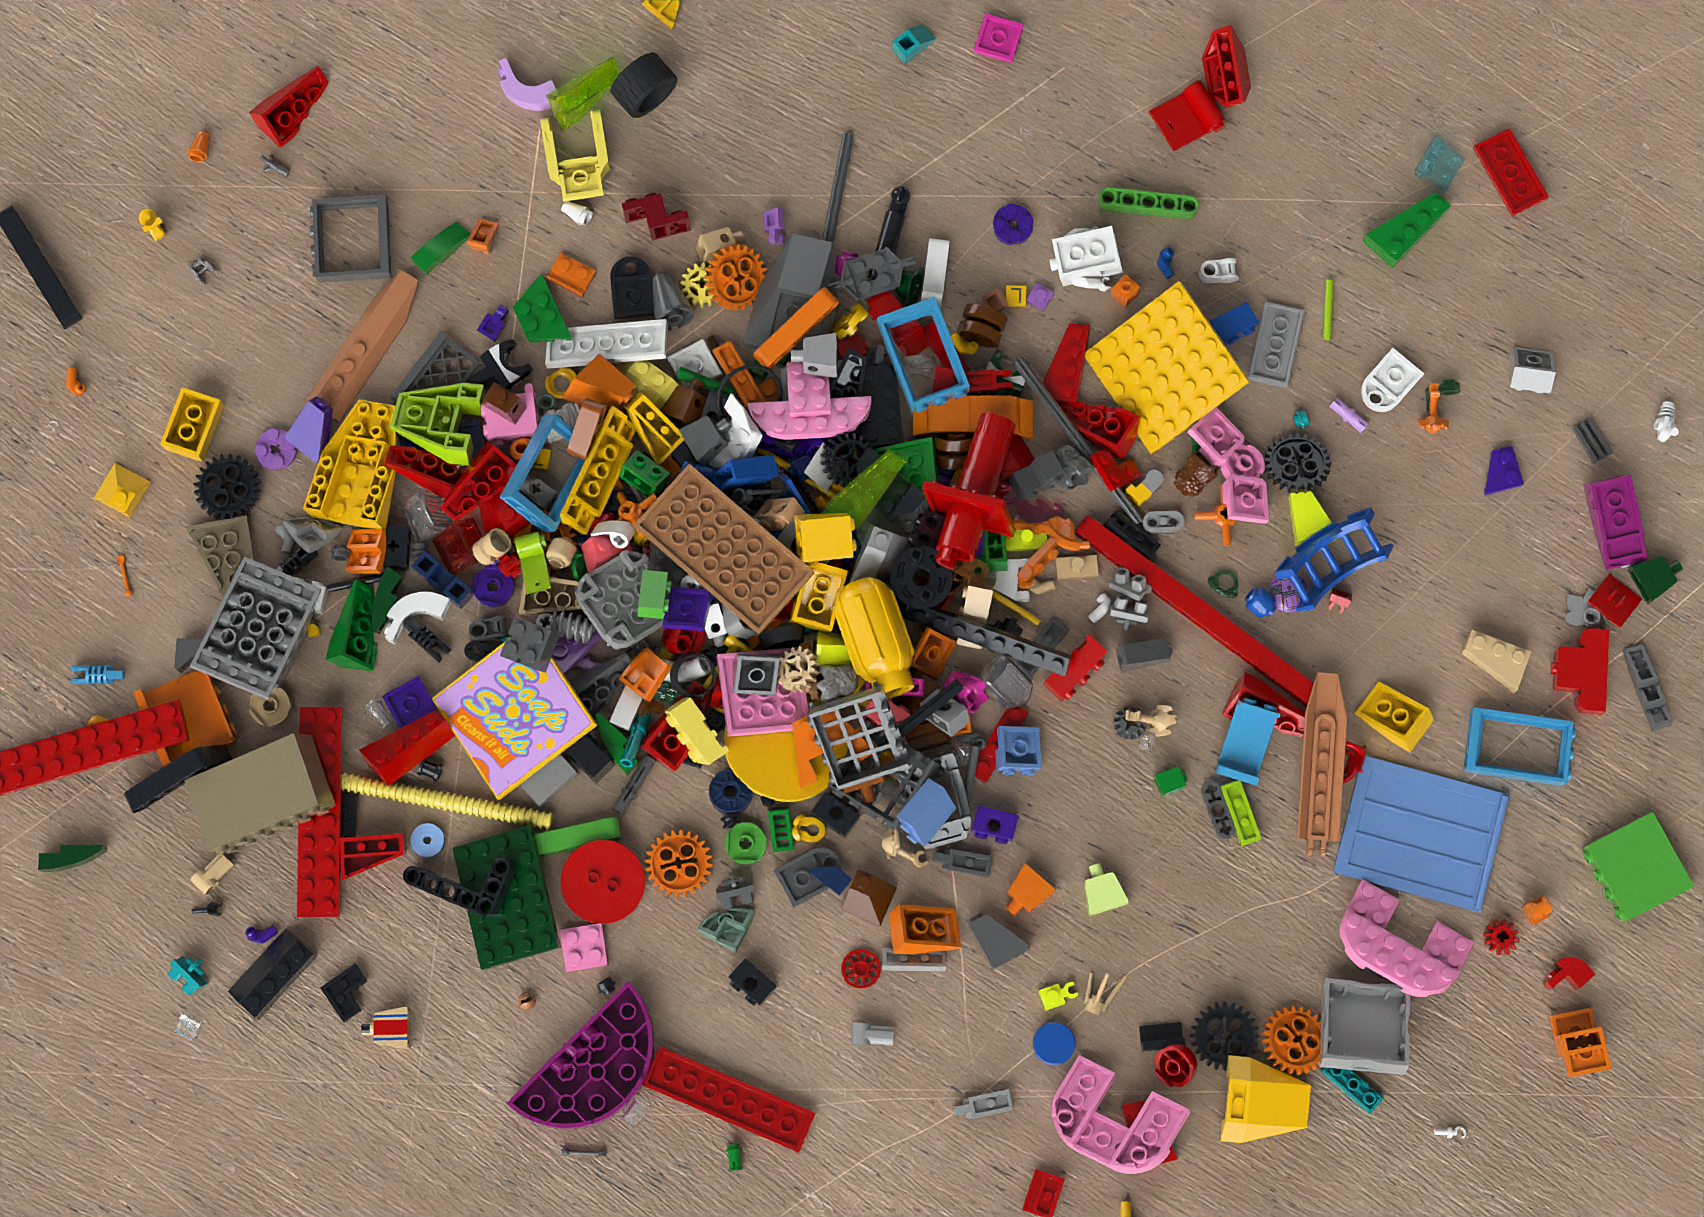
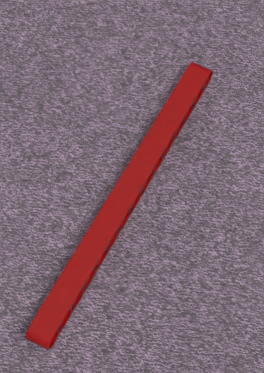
(1196, 610)

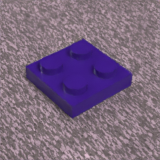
(687, 609)
(409, 702)

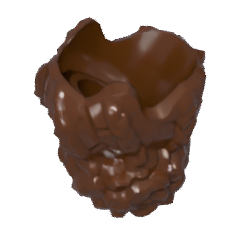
(1194, 475)

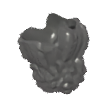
(1074, 467)

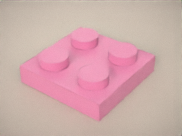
(583, 947)

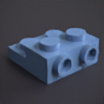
(1018, 750)

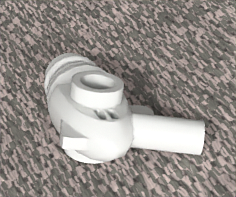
(1665, 423)

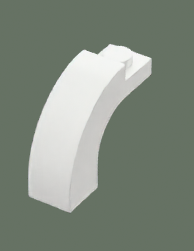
(412, 605)

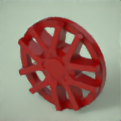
(860, 968)

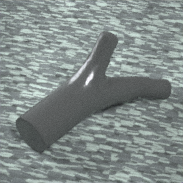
(274, 166)

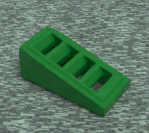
(779, 811)

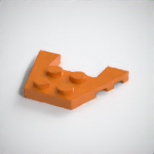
(807, 748)

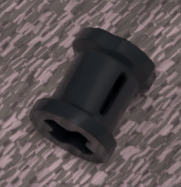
(430, 770)

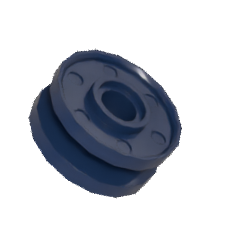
(724, 803)

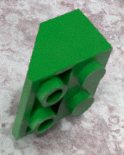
(994, 552)

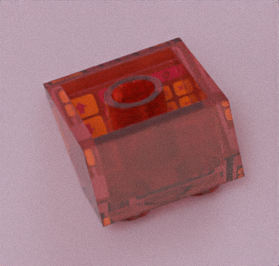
(456, 545)

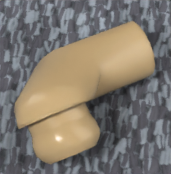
(1039, 588)

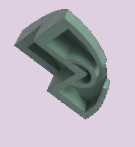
(728, 927)

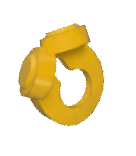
(801, 821)

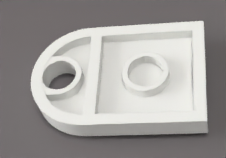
(1391, 381)

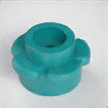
(1301, 419)

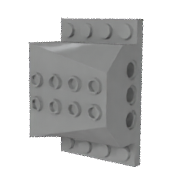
(257, 629)

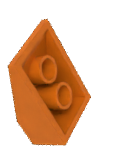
(923, 929)

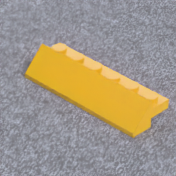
(599, 472)

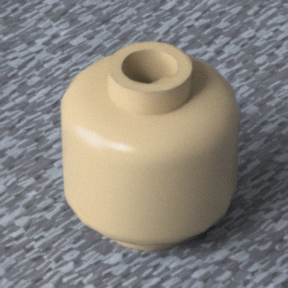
(561, 552)

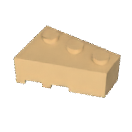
(977, 604)

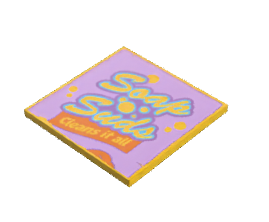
(513, 718)

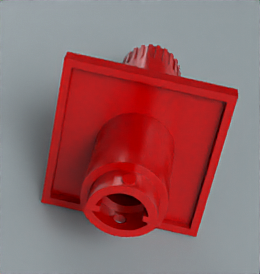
(972, 502)

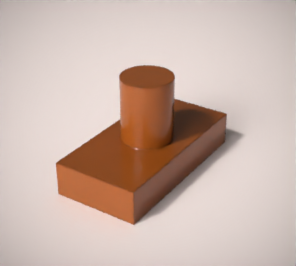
(867, 788)

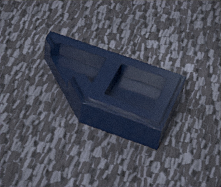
(832, 877)

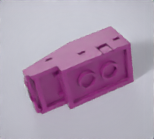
(1616, 521)

